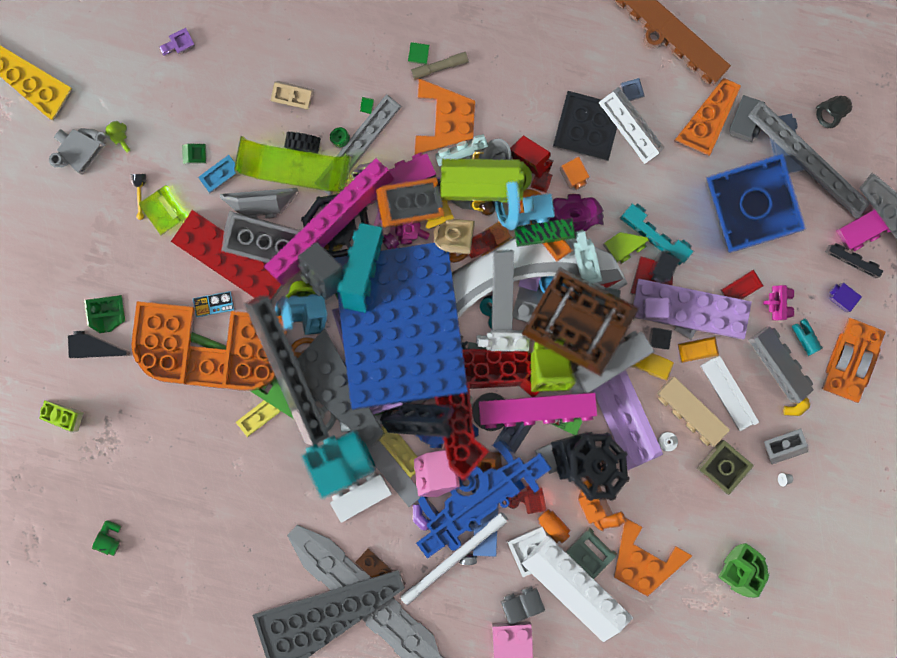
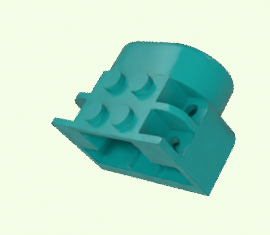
(338, 463)

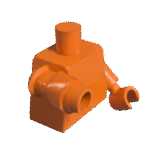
(599, 512)

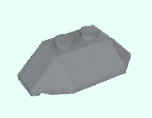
(260, 202)

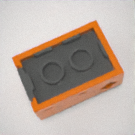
(409, 202)

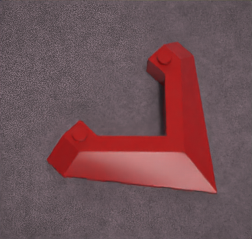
(482, 370)

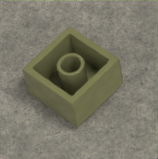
(725, 467)

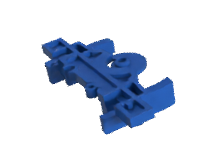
(493, 488)

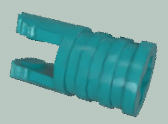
(807, 337)

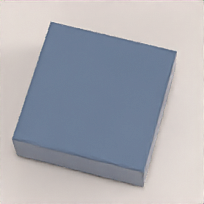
(633, 89)

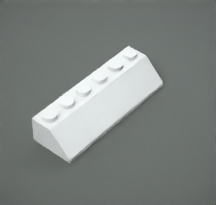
(576, 589)

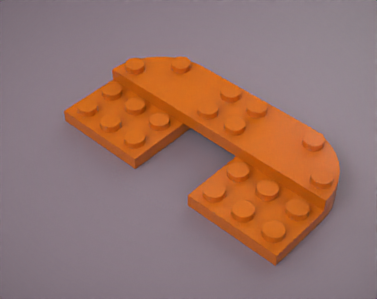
(164, 350)

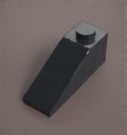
(86, 346)

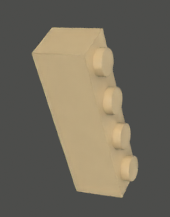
(693, 411)

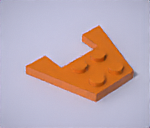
(453, 118)
(640, 568)

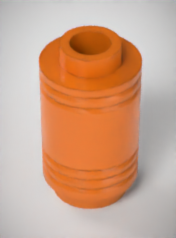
(554, 526)

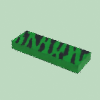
(544, 232)

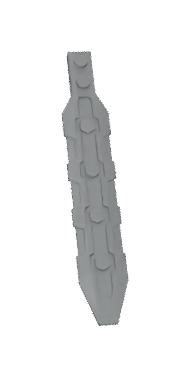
(390, 621)

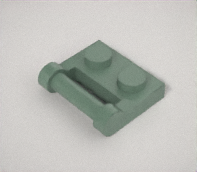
(586, 557)

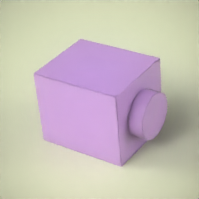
(656, 308)

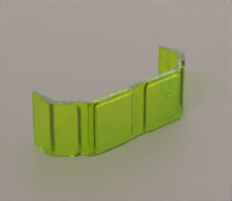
(292, 166)

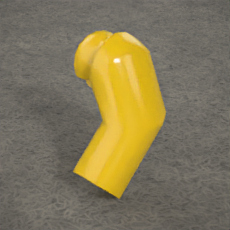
(797, 410)

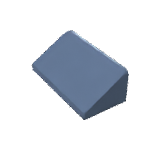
(514, 435)

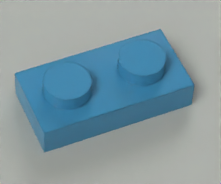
(218, 174)

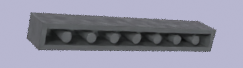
(286, 369)

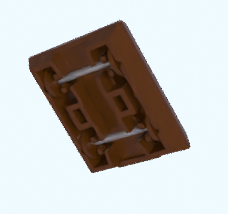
(580, 321)

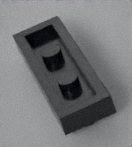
(854, 260)

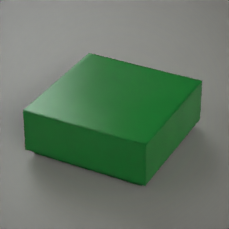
(418, 53)

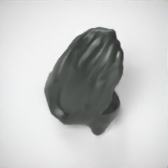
(837, 107)

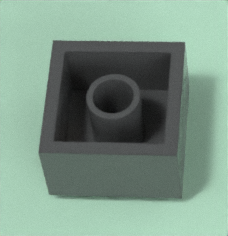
(320, 270)

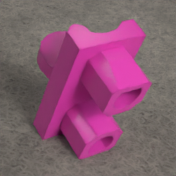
(778, 302)

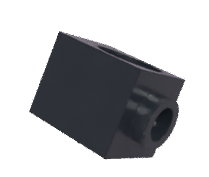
(660, 338)

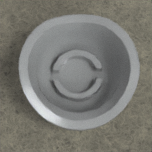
(496, 150)

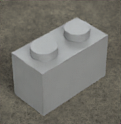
(786, 446)

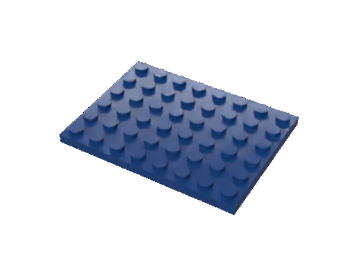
(410, 334)

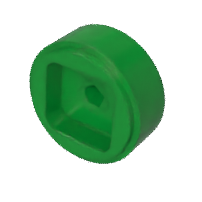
(339, 137)

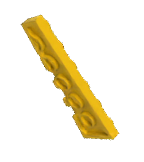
(33, 84)

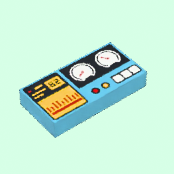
(213, 304)

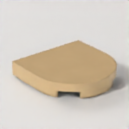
(454, 235)

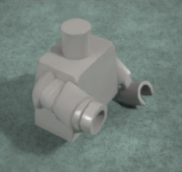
(77, 148)

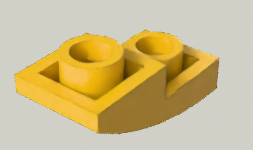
(655, 366)

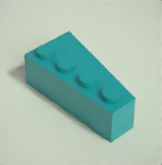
(360, 267)

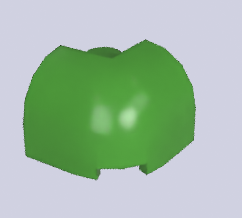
(745, 571)

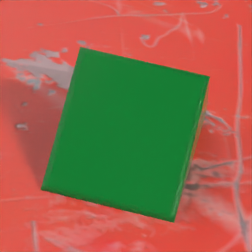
(366, 105)

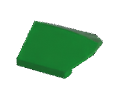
(104, 313)

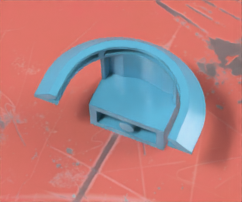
(536, 209)
(309, 310)

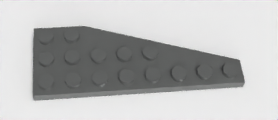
(312, 622)

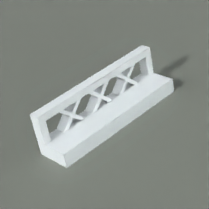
(631, 125)
(729, 393)

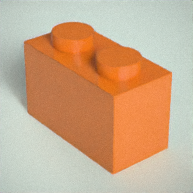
(574, 173)

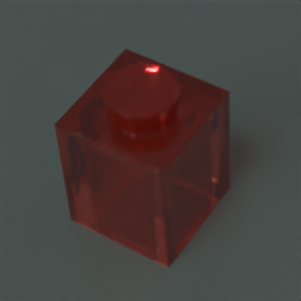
(482, 243)

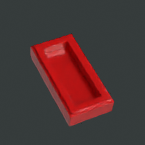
(743, 286)

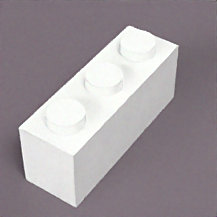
(360, 497)

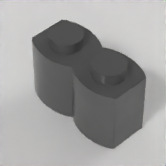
(522, 605)

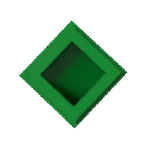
(194, 153)

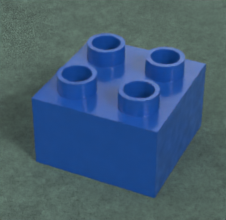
(756, 203)

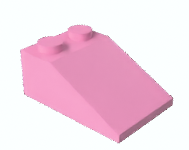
(512, 640)

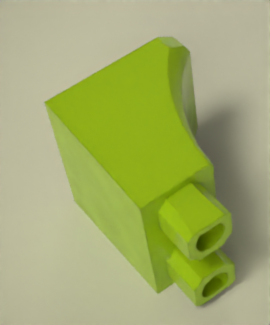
(550, 370)

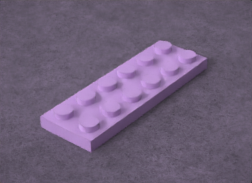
(697, 309)

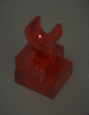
(542, 183)

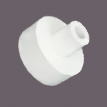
(664, 437)

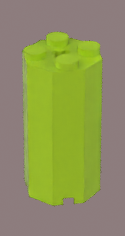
(480, 179)

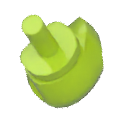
(117, 133)

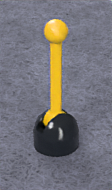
(138, 181)

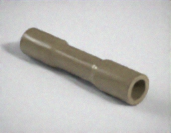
(428, 69)

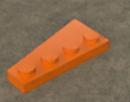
(708, 121)

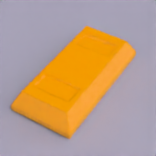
(698, 349)

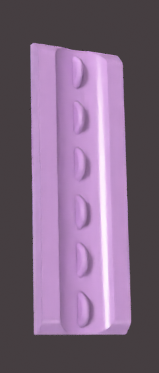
(627, 420)

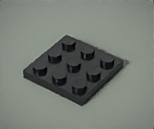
(585, 127)

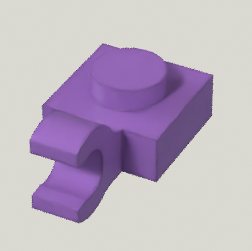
(179, 41)

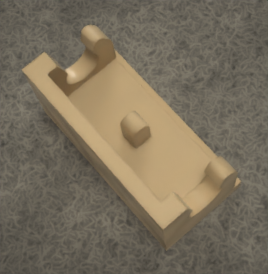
(292, 95)

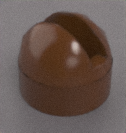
(488, 207)

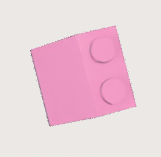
(434, 475)

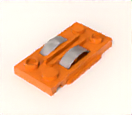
(853, 360)

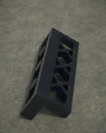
(418, 425)

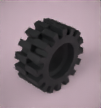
(302, 142)

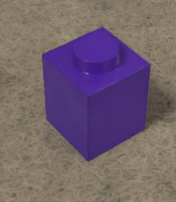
(844, 297)

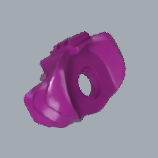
(583, 211)

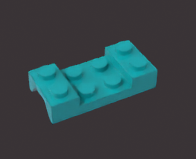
(634, 218)

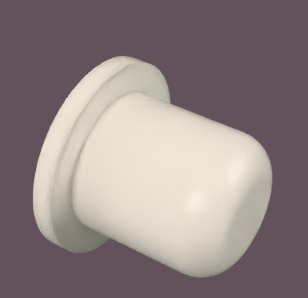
(785, 479)

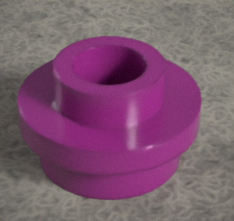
(390, 241)

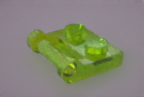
(158, 214)

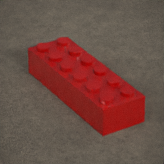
(204, 242)

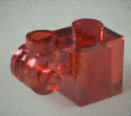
(533, 501)

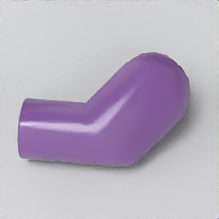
(419, 519)

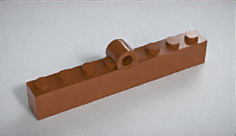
(678, 37)

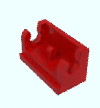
(532, 155)

